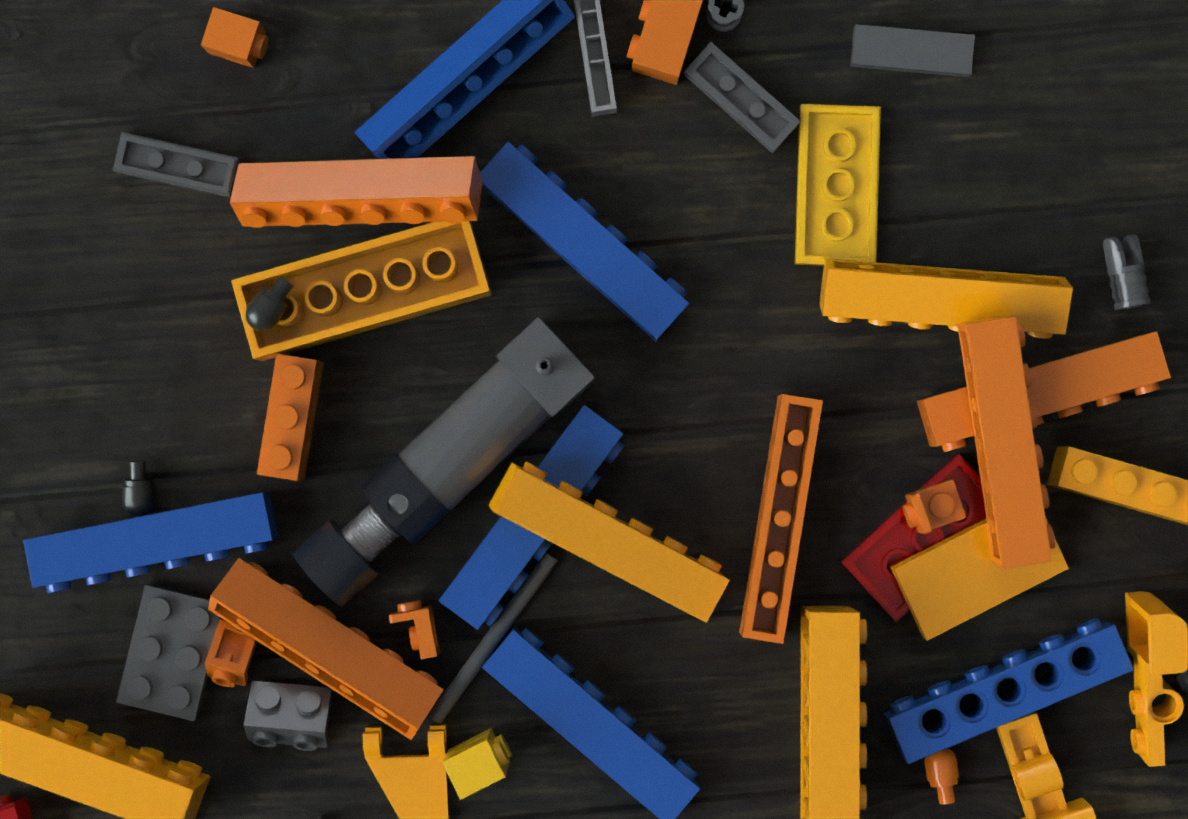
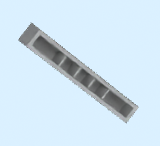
(595, 57)

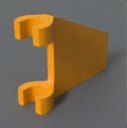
(411, 782)

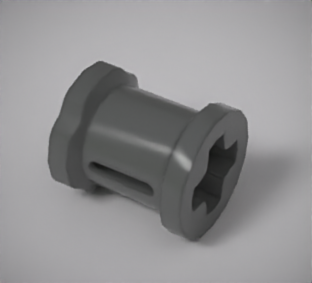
(720, 23)

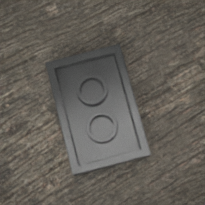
(168, 653)

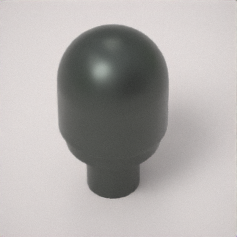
(268, 306)
(138, 490)

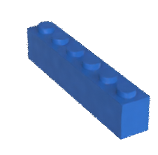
(462, 77)
(582, 241)
(151, 540)
(508, 547)
(591, 725)

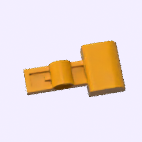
(1158, 647)
(1037, 773)

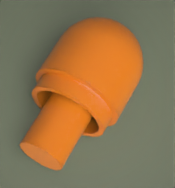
(942, 774)

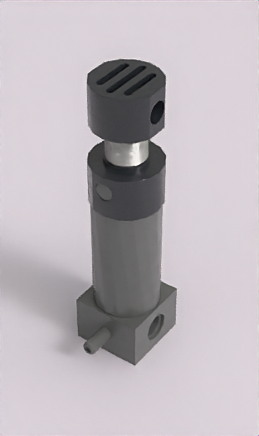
(447, 460)

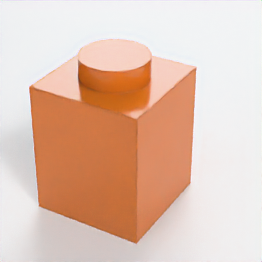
(235, 38)

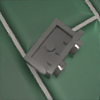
(288, 715)

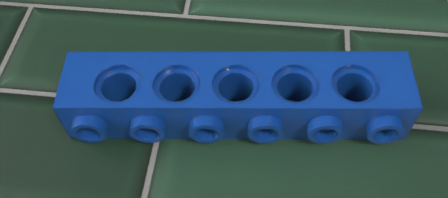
(1104, 662)

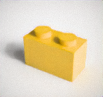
(477, 762)

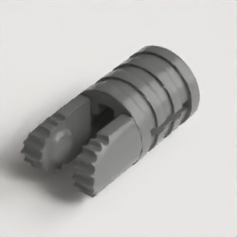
(1126, 272)

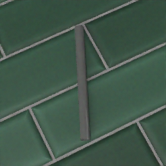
(492, 638)

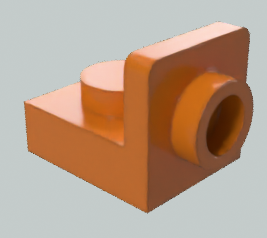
(933, 507)
(422, 635)
(229, 655)

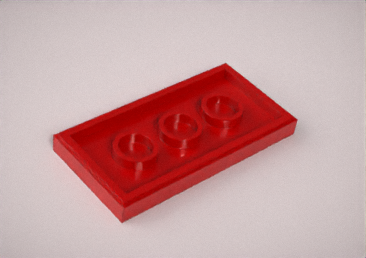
(896, 541)

